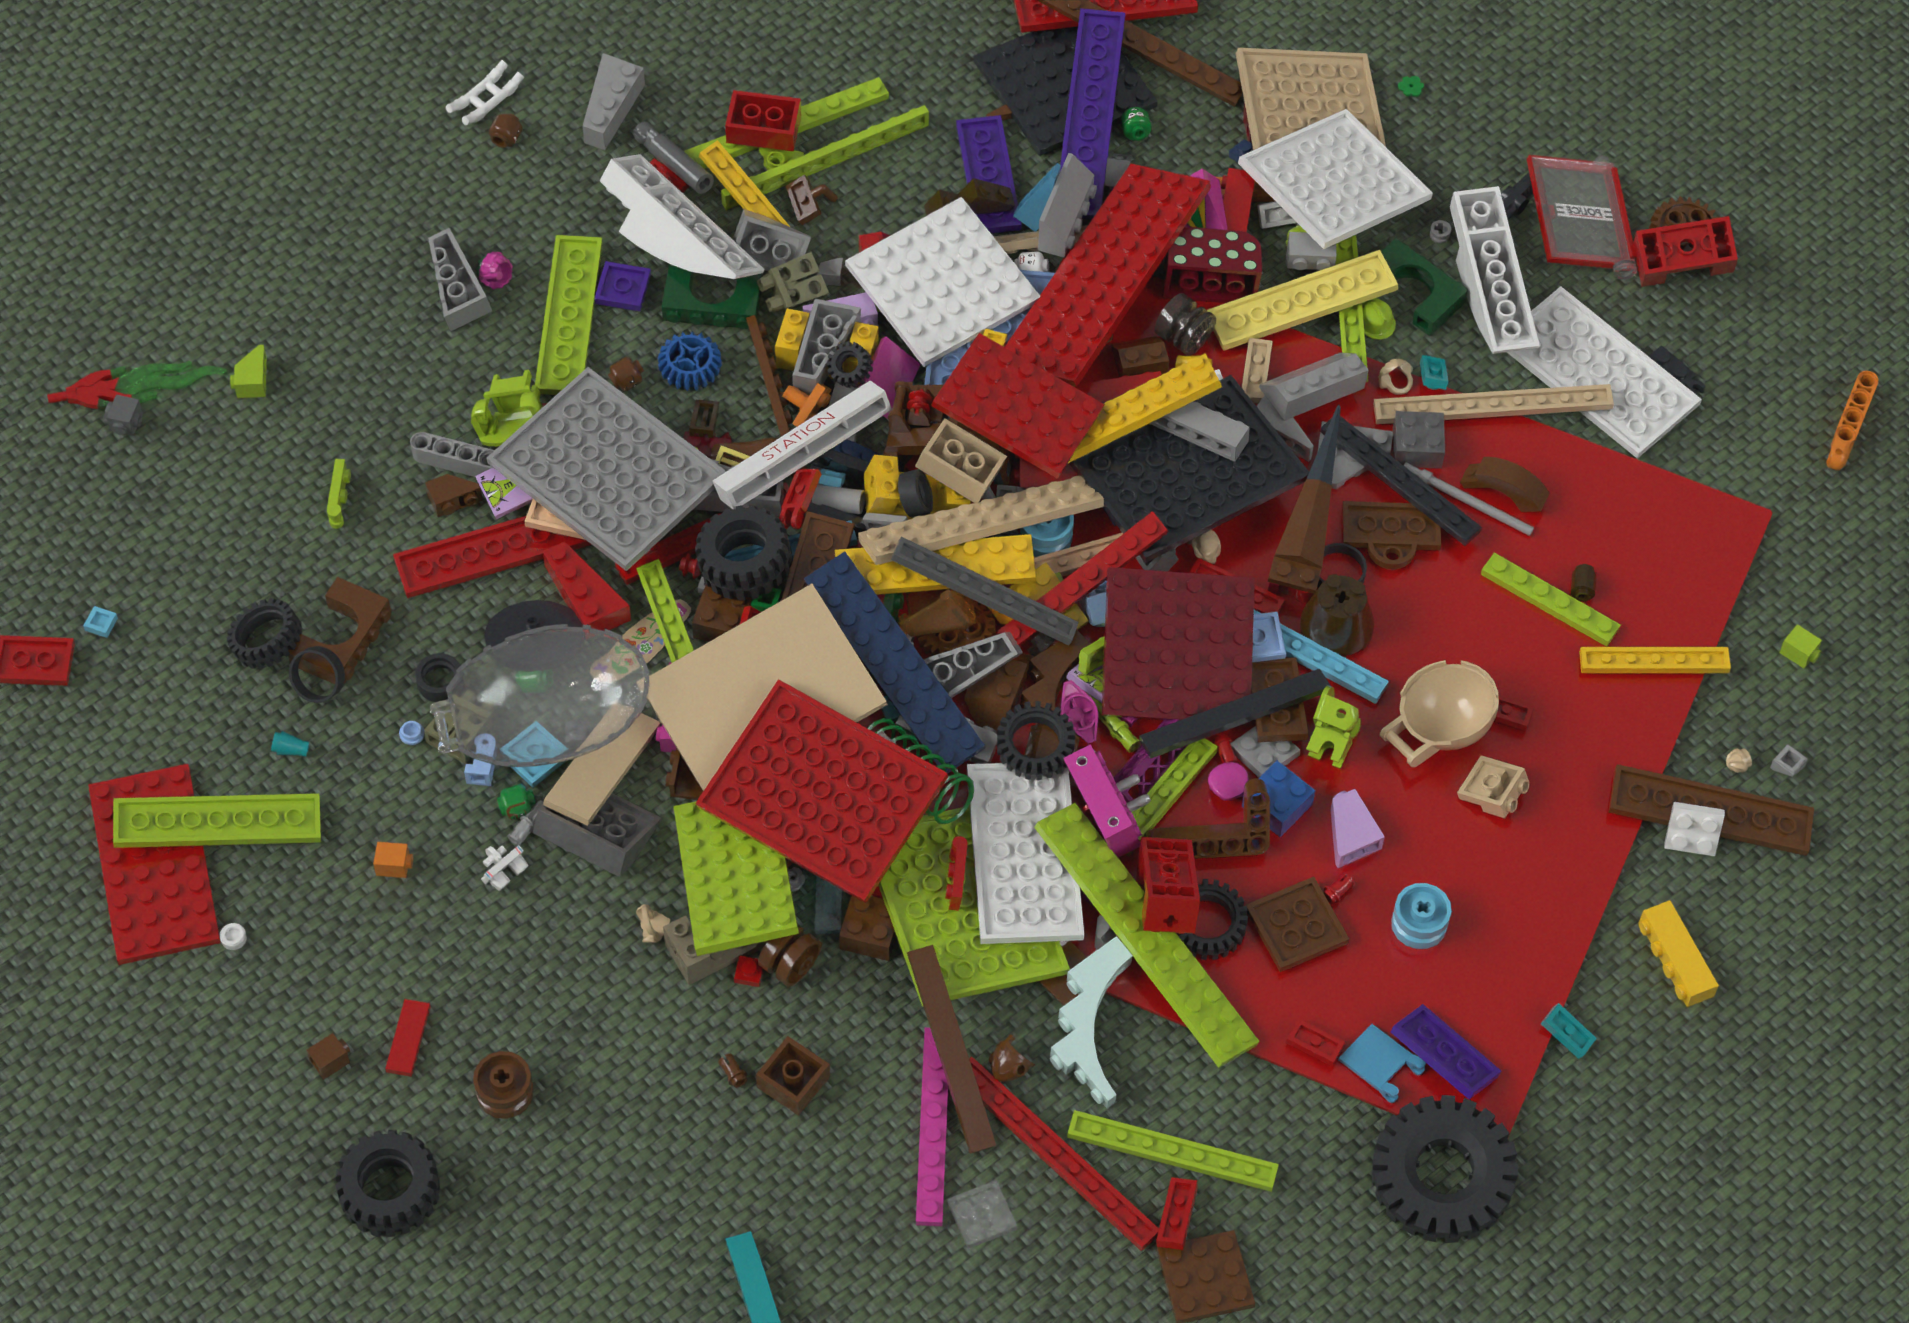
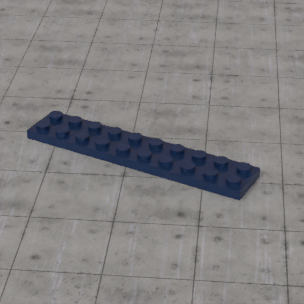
(895, 662)

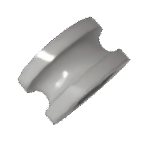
(1440, 225)

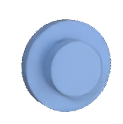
(411, 733)

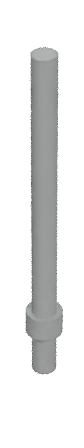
(1428, 478)

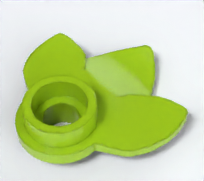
(778, 156)

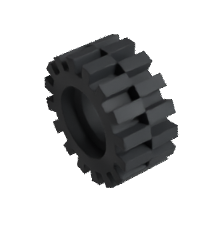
(840, 355)

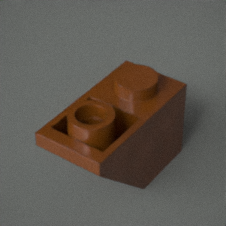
(452, 493)

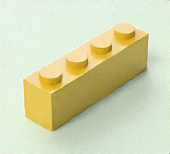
(1678, 954)

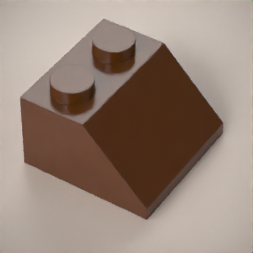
(1140, 356)

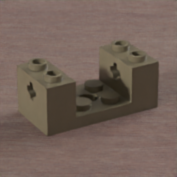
(680, 944)

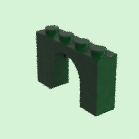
(1445, 295)
(682, 306)

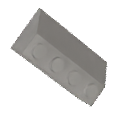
(1066, 207)
(1315, 384)

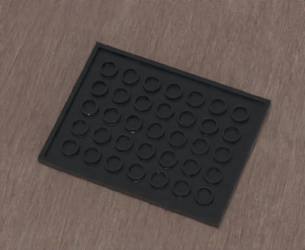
(1186, 483)

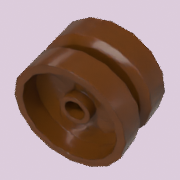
(790, 956)
(503, 1084)

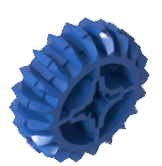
(692, 354)

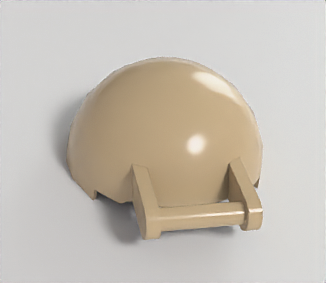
(1444, 709)

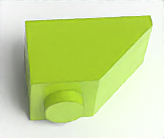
(251, 374)

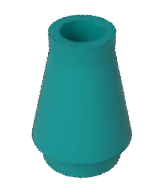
(289, 745)

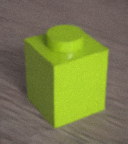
(1801, 646)

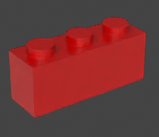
(1237, 198)

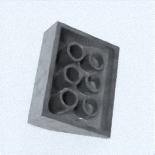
(609, 840)

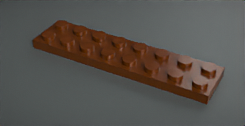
(1746, 818)

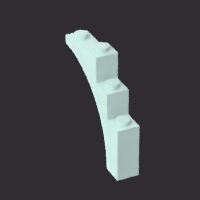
(1077, 1049)

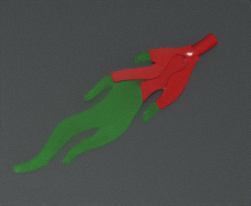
(96, 392)

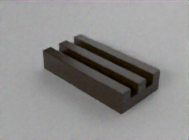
(702, 428)

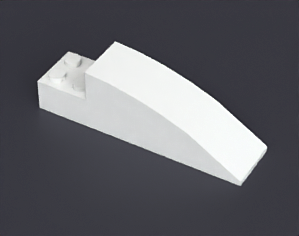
(672, 225)
(1492, 271)

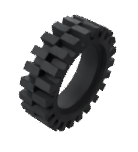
(1041, 715)
(1233, 935)

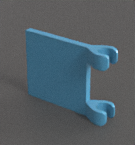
(1378, 1059)

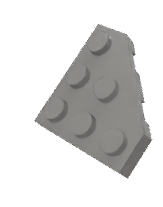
(1346, 466)

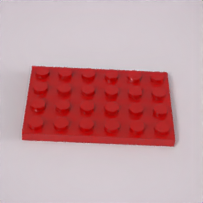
(1018, 405)

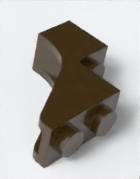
(978, 194)

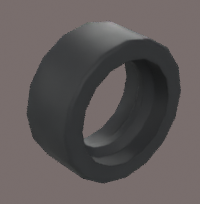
(915, 493)
(429, 663)

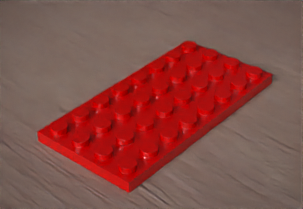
(154, 894)

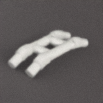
(487, 83)

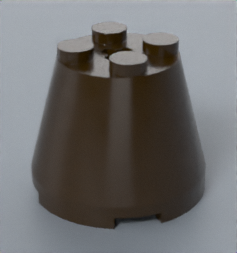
(1339, 616)

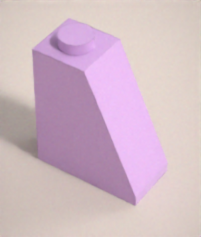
(1353, 829)

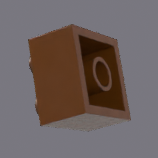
(717, 615)
(868, 929)
(793, 1075)

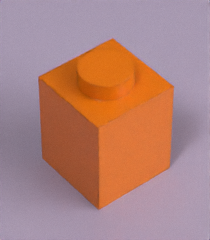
(392, 859)

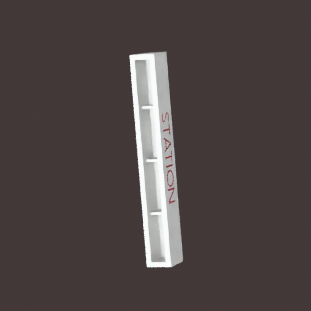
(802, 445)

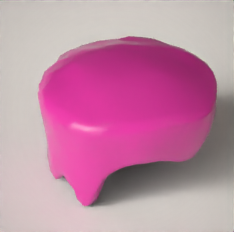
(1228, 781)

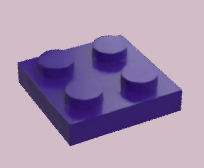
(622, 286)

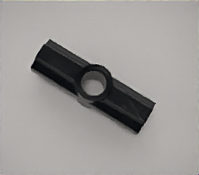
(1517, 197)

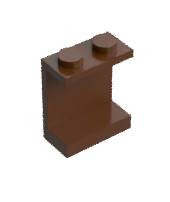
(681, 780)

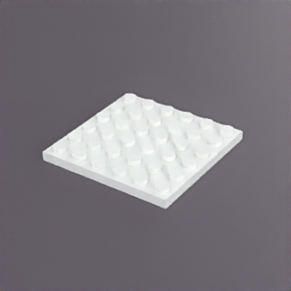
(1335, 178)
(942, 281)

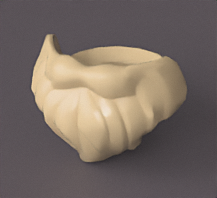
(1385, 380)
(1207, 546)
(651, 923)

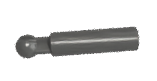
(674, 158)

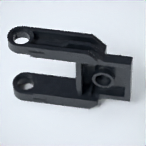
(854, 469)

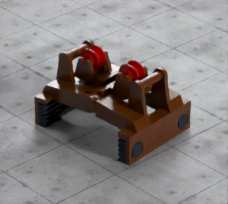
(914, 407)

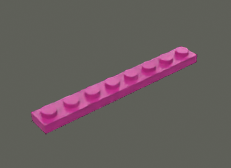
(932, 1137)

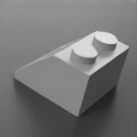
(1306, 253)

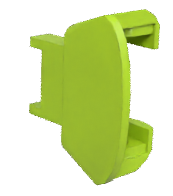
(515, 406)
(1333, 728)

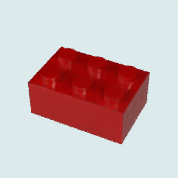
(763, 120)

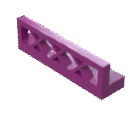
(1141, 762)

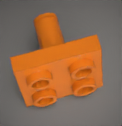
(808, 404)

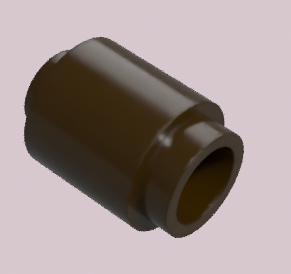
(1583, 582)

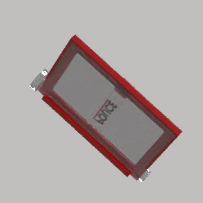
(1582, 213)

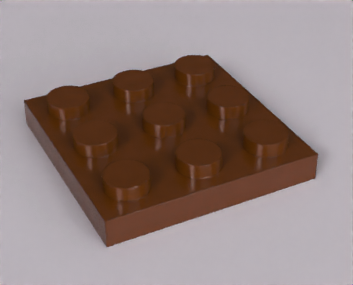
(1297, 924)
(1206, 1277)

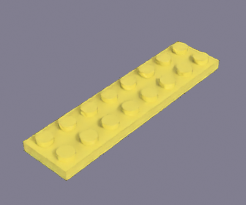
(1303, 299)

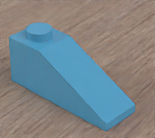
(1033, 204)

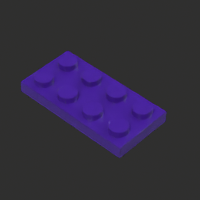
(1446, 1051)

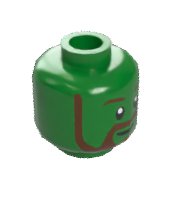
(516, 801)

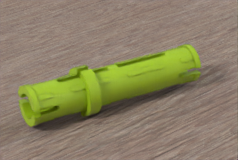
(1118, 729)

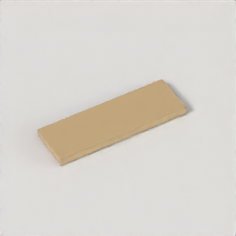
(596, 775)

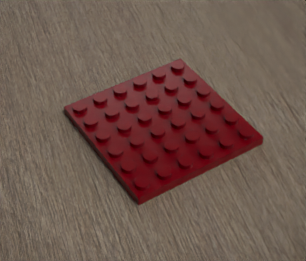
(1175, 643)

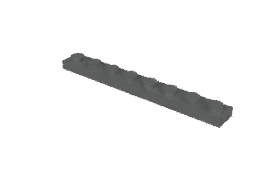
(984, 590)

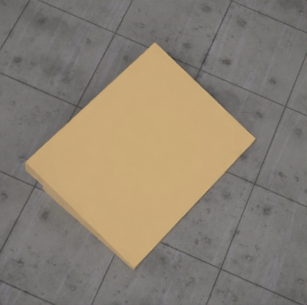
(721, 685)

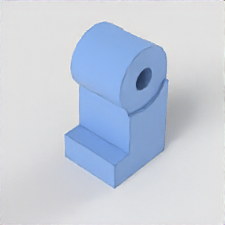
(479, 773)

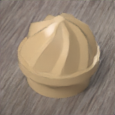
(1739, 760)

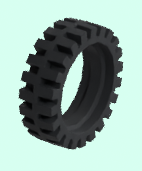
(274, 648)

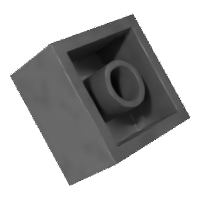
(1419, 438)

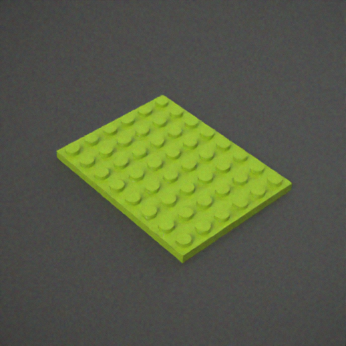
(921, 917)

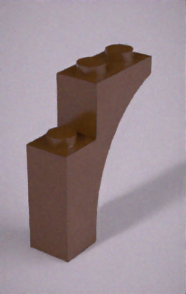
(1050, 671)

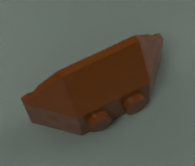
(998, 692)

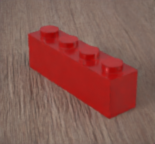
(1106, 390)

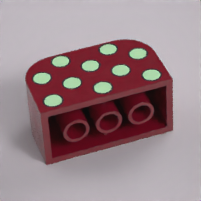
(1212, 265)

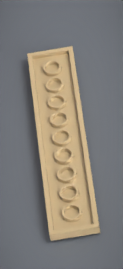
(983, 518)

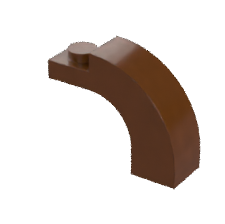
(1509, 478)

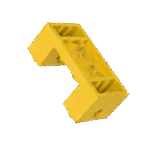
(792, 335)
(883, 494)

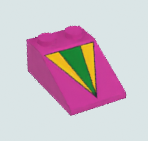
(1211, 210)

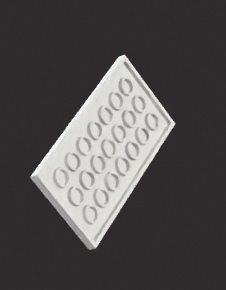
(1585, 351)
(1018, 878)

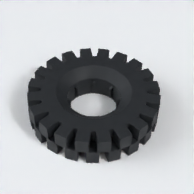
(1453, 1126)

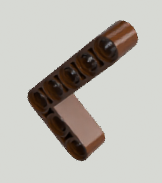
(1221, 833)

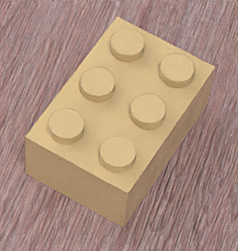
(960, 461)

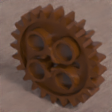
(1676, 211)
(950, 640)

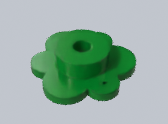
(1411, 86)

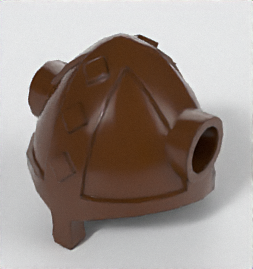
(1007, 1062)

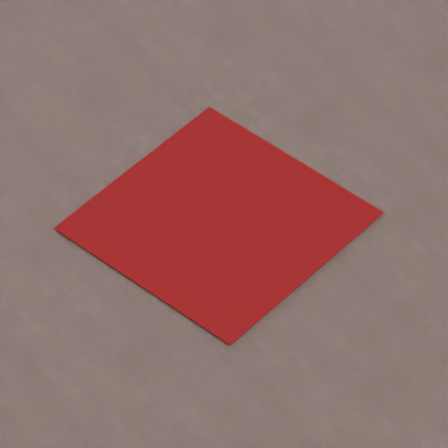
(1517, 885)

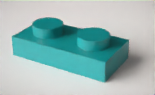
(1433, 372)
(1568, 1030)

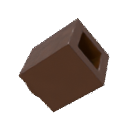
(329, 1055)

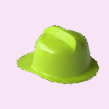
(1378, 319)

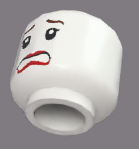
(1032, 262)

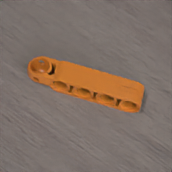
(1852, 419)

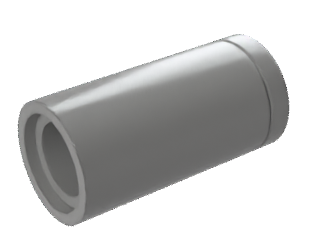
(840, 498)

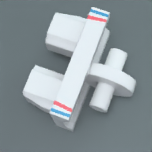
(495, 874)

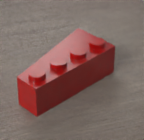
(584, 589)

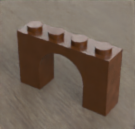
(362, 606)

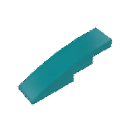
(752, 1279)

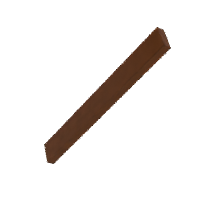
(951, 1049)

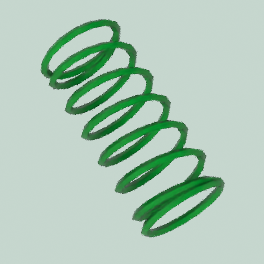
(959, 777)

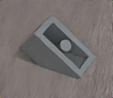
(1116, 166)

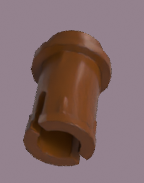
(736, 1076)

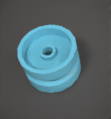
(1050, 535)
(1421, 916)

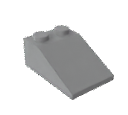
(768, 240)

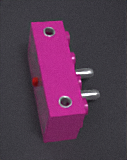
(1105, 799)

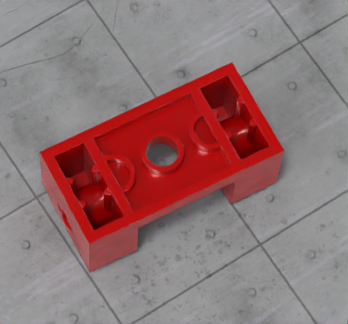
(1660, 251)
(1170, 885)

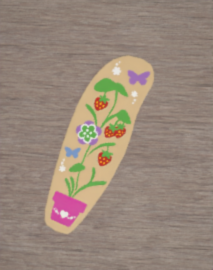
(646, 633)

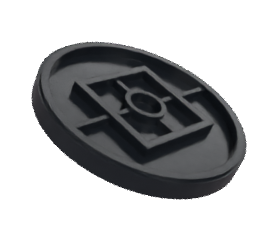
(527, 616)

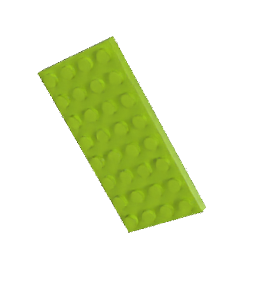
(732, 884)

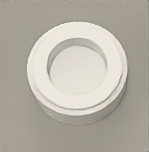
(233, 936)

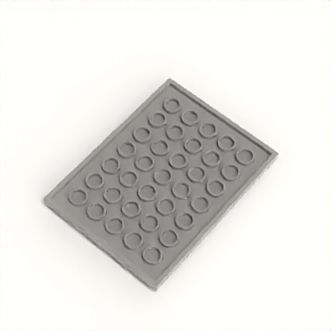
(606, 468)

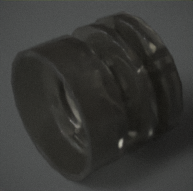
(1185, 324)

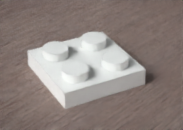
(1694, 829)

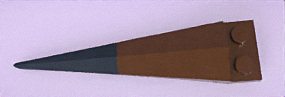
(1302, 546)

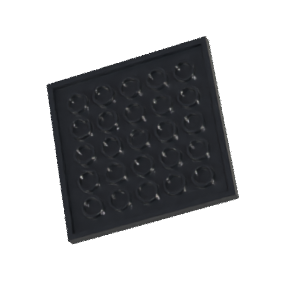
(1035, 83)

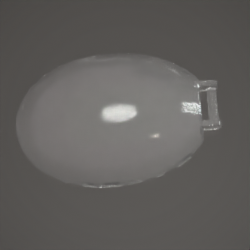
(544, 696)

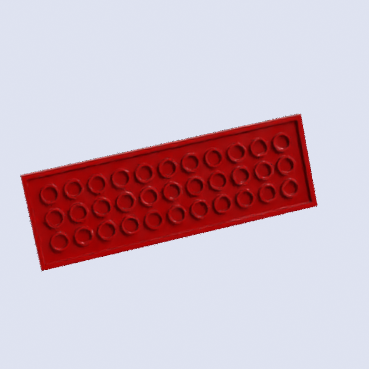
(1106, 270)

